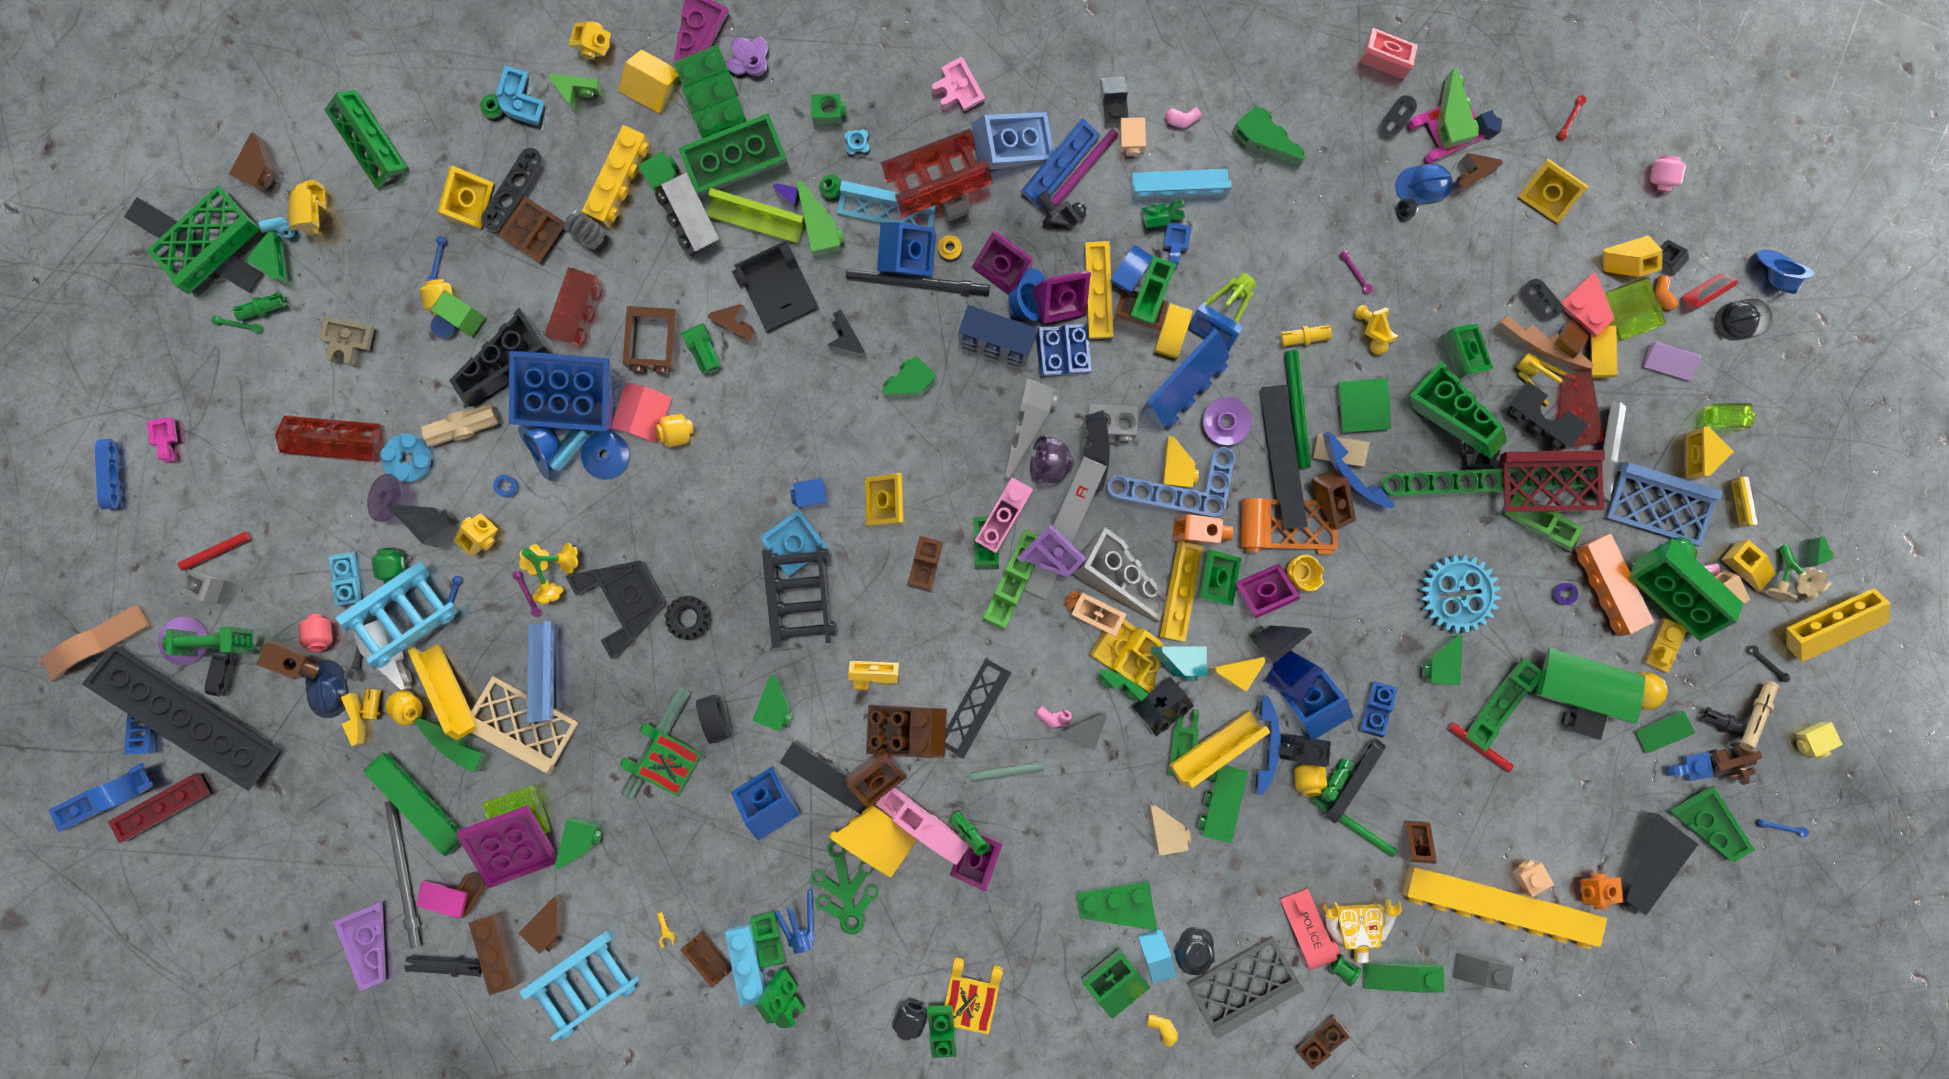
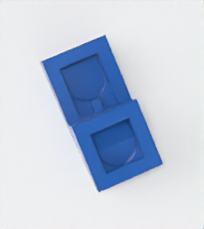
(1131, 269)

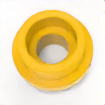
(953, 253)

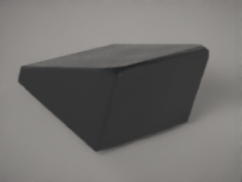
(1673, 257)

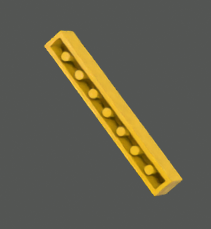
(1504, 906)

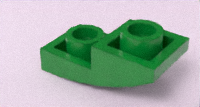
(942, 1031)

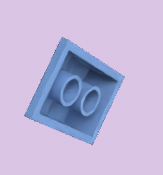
(1012, 139)

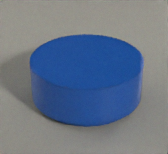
(442, 327)

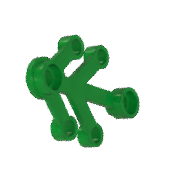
(845, 892)

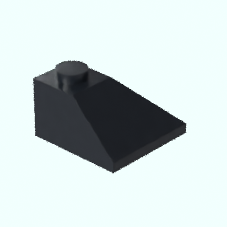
(425, 523)
(1276, 641)

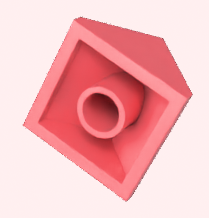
(1389, 54)
(640, 411)

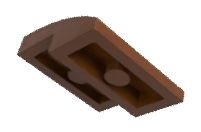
(531, 229)

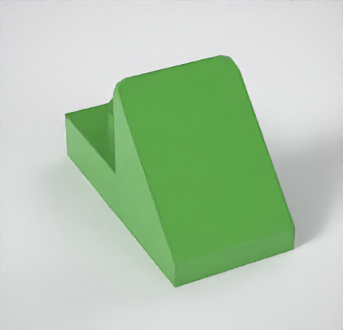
(571, 85)

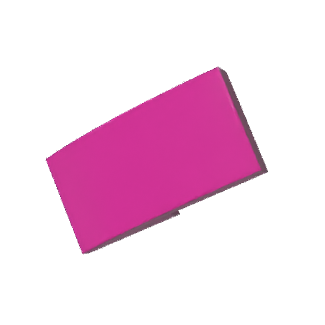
(441, 899)

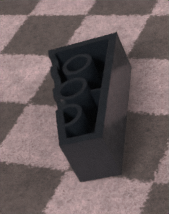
(490, 367)

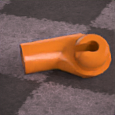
(1663, 295)

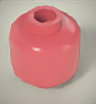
(315, 633)

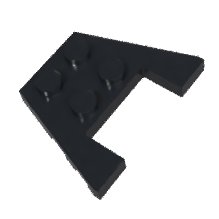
(630, 596)

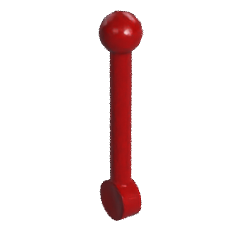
(1581, 100)

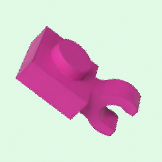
(161, 434)

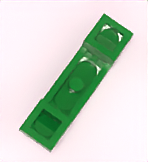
(1503, 703)

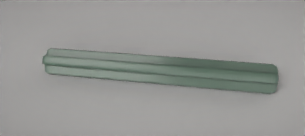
(664, 725)

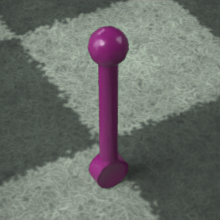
(1367, 288)
(535, 612)

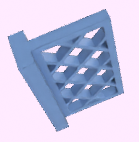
(1666, 482)

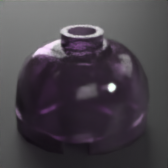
(1051, 461)

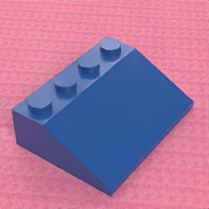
(1186, 381)
(560, 391)

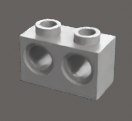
(1113, 414)

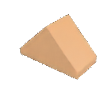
(1098, 614)

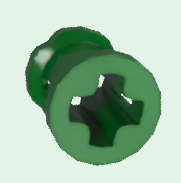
(1345, 970)

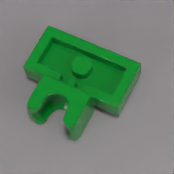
(777, 1003)

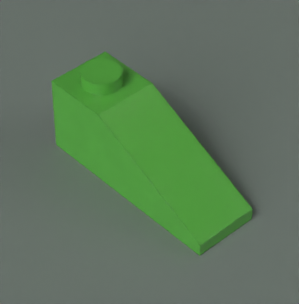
(821, 228)

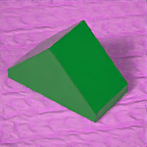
(269, 257)

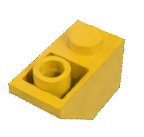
(1633, 257)
(1750, 564)

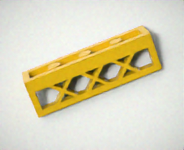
(443, 691)
(1218, 749)

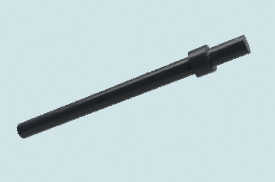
(964, 286)

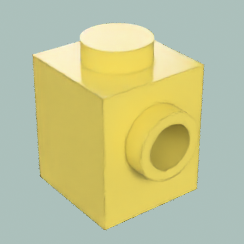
(1818, 740)

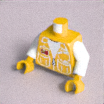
(1361, 926)

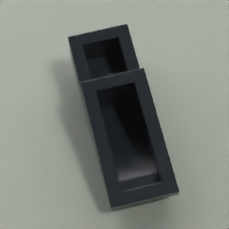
(1098, 446)

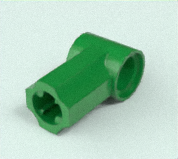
(699, 343)

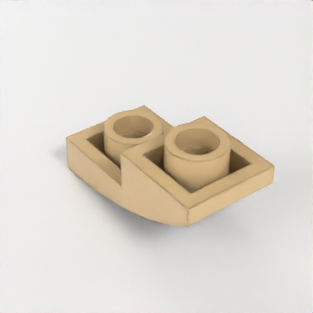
(1356, 448)

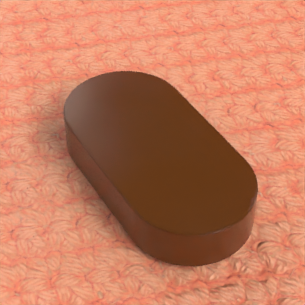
(475, 887)

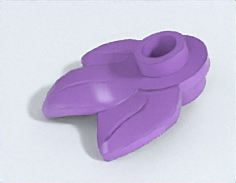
(746, 54)

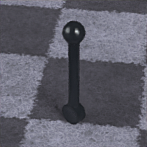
(1753, 650)

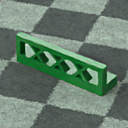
(366, 133)

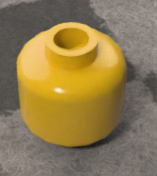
(431, 292)
(674, 430)
(403, 707)
(1310, 779)

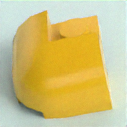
(304, 206)

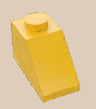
(1178, 466)

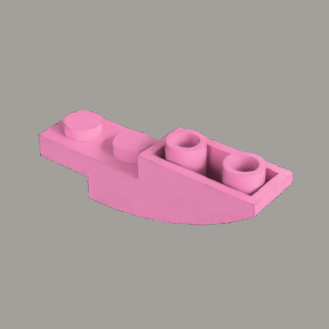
(923, 826)

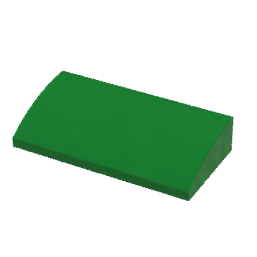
(1591, 686)

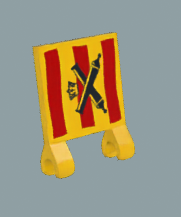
(972, 999)

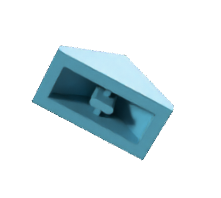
(1157, 956)

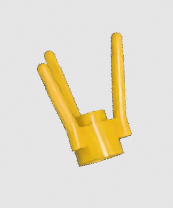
(1532, 365)

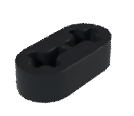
(1402, 119)
(1545, 295)
(218, 673)

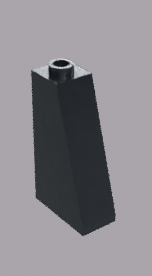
(1655, 863)

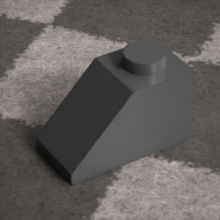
(1484, 972)

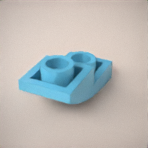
(345, 578)

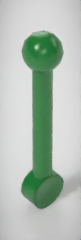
(256, 328)

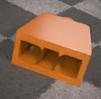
(1200, 530)

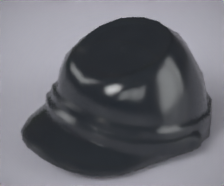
(1195, 951)

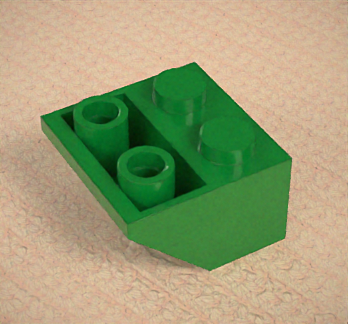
(1115, 983)

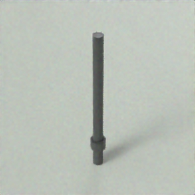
(410, 921)

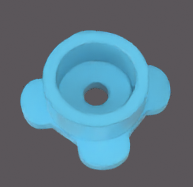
(852, 136)

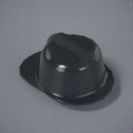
(1743, 319)

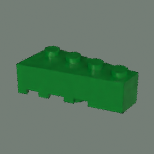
(1457, 410)

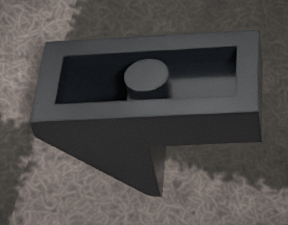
(1114, 100)
(848, 342)

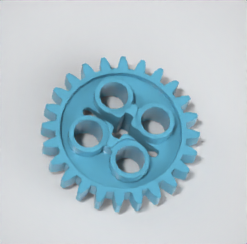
(1456, 572)

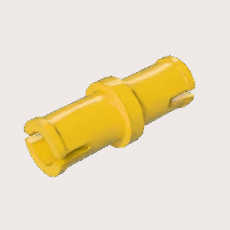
(1306, 335)

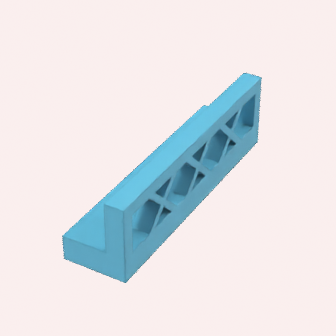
(1180, 183)
(878, 196)

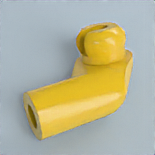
(1165, 1027)

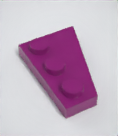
(699, 26)

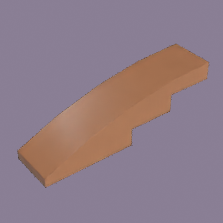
(1541, 345)

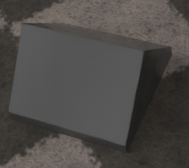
(1085, 731)

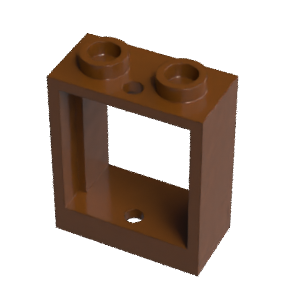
(651, 314)

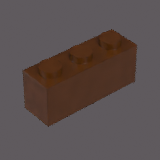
(494, 953)

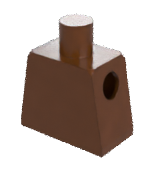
(277, 658)

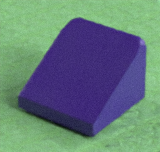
(788, 194)

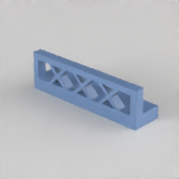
(541, 672)

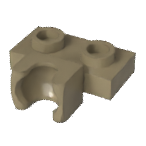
(345, 338)

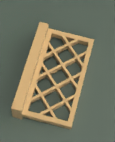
(515, 747)

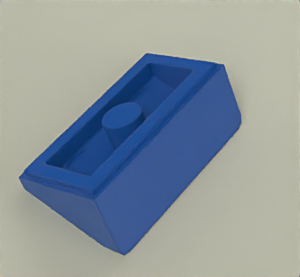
(1208, 319)

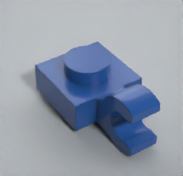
(1177, 240)
(1694, 767)

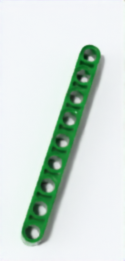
(1476, 481)

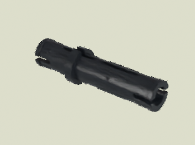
(443, 966)

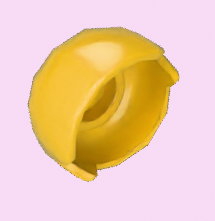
(1305, 573)
(1654, 691)

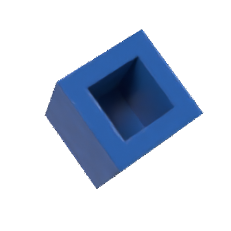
(809, 493)

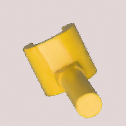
(664, 930)

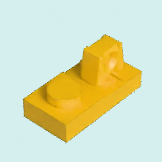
(1665, 645)
(863, 672)

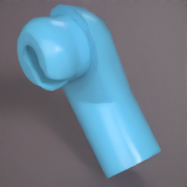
(278, 224)

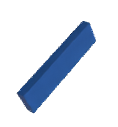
(1061, 161)

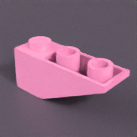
(1004, 514)

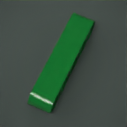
(413, 803)

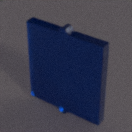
(1294, 675)

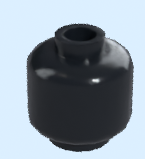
(909, 1020)

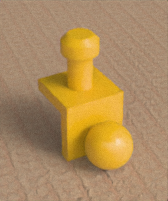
(1377, 328)

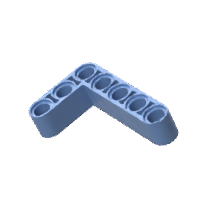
(1177, 494)

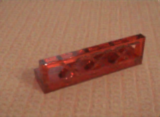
(326, 441)

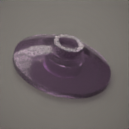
(382, 494)

